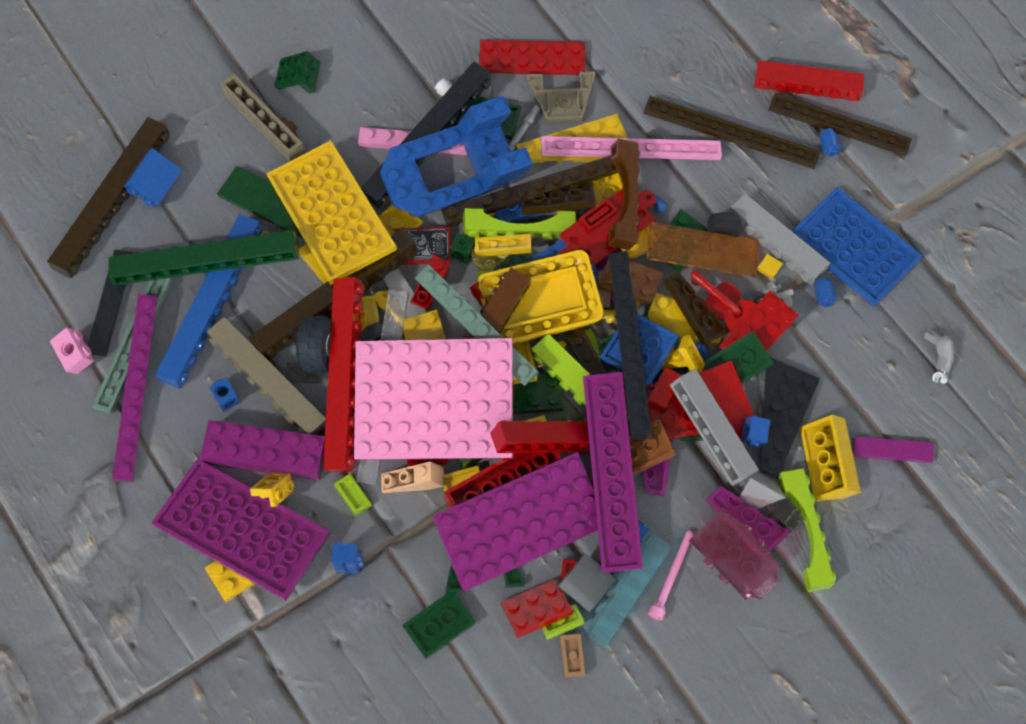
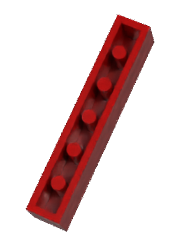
(808, 80)
(540, 437)

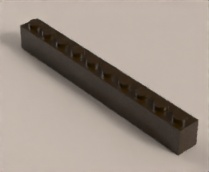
(105, 201)
(284, 328)

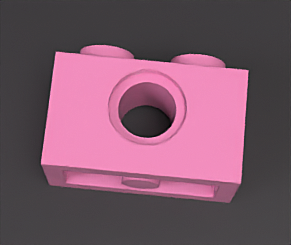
(72, 350)

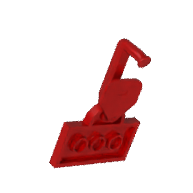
(767, 318)

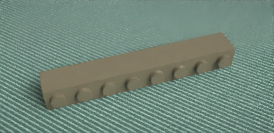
(266, 378)

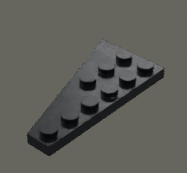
(785, 405)

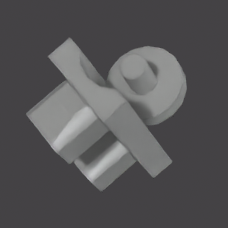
(785, 296)

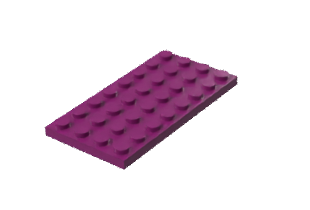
(518, 521)
(241, 530)

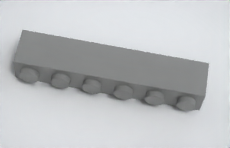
(780, 240)
(713, 427)

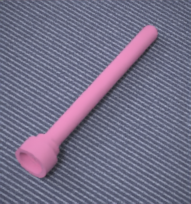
(657, 610)

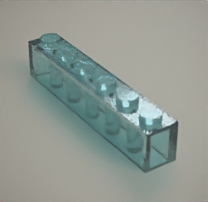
(626, 593)

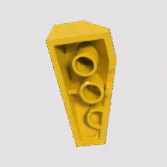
(669, 316)

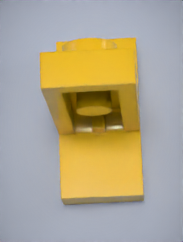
(684, 356)

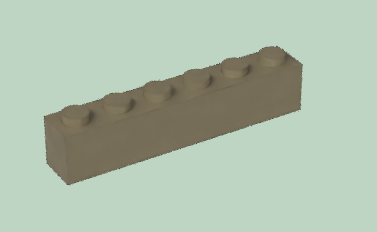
(262, 118)

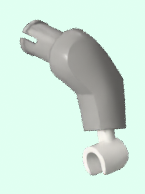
(945, 352)

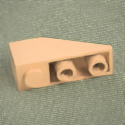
(413, 478)

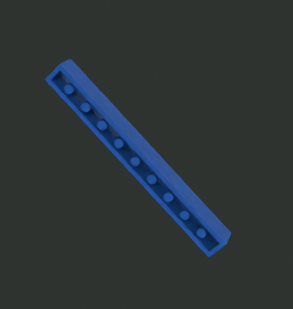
(203, 313)

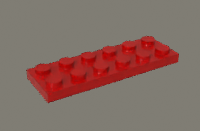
(532, 57)

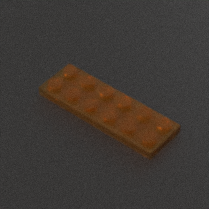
(703, 249)

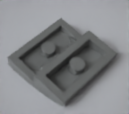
(586, 583)

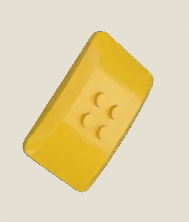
(558, 300)

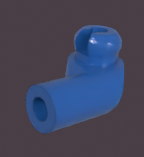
(661, 204)

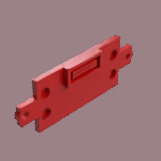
(592, 229)

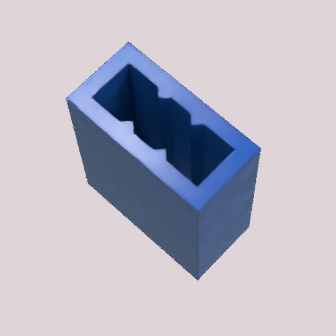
(152, 178)

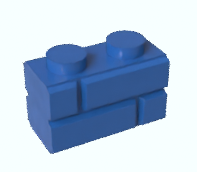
(347, 558)

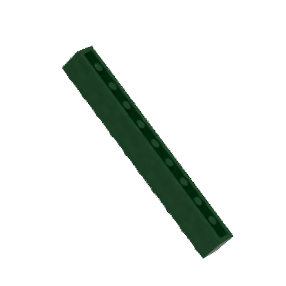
(203, 257)

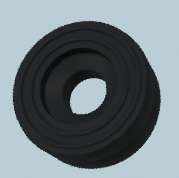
(724, 224)

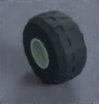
(314, 344)

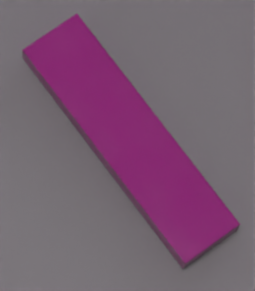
(893, 449)

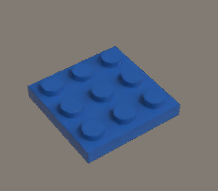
(656, 346)

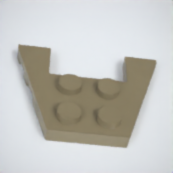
(562, 104)

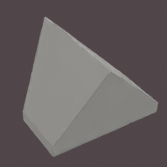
(761, 490)

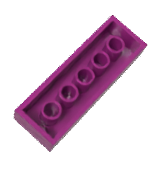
(263, 450)

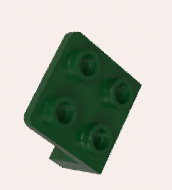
(299, 70)

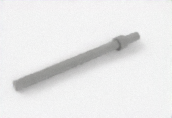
(526, 122)

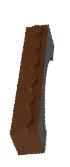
(625, 158)

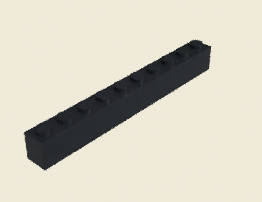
(441, 117)
(631, 347)

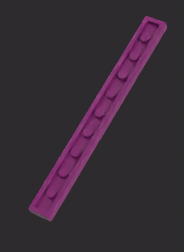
(134, 388)

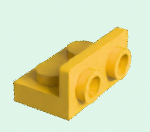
(275, 486)

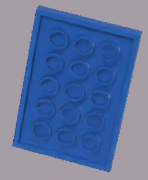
(857, 246)

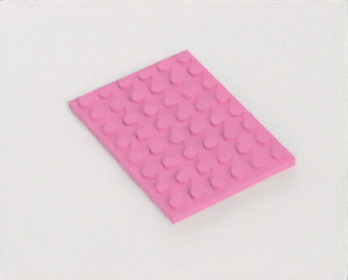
(431, 398)

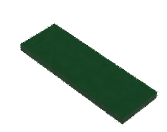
(256, 197)

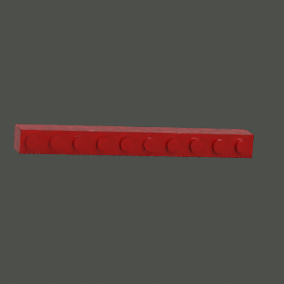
(340, 409)

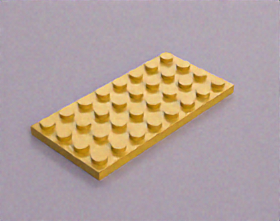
(331, 212)

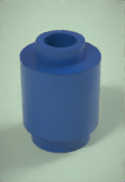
(829, 142)
(825, 292)

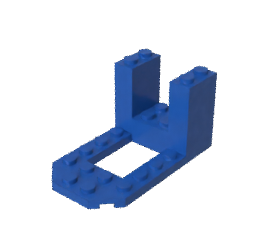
(486, 149)

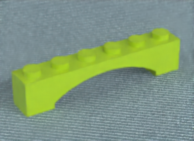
(479, 224)
(796, 488)

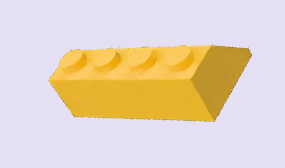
(830, 459)

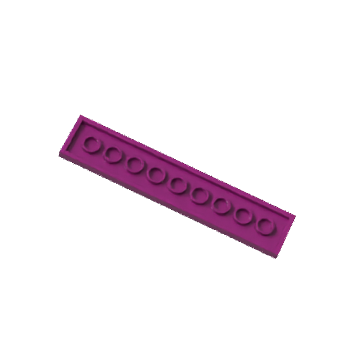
(612, 473)

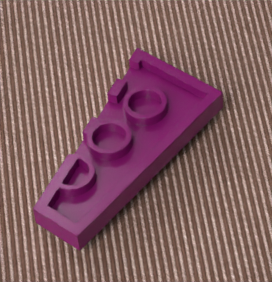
(656, 478)
(761, 525)

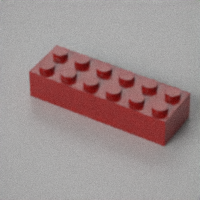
(498, 474)

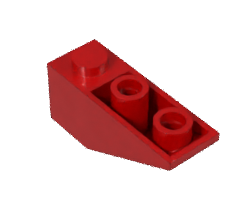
(421, 296)

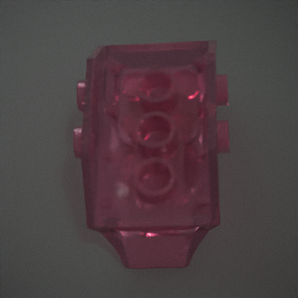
(737, 555)

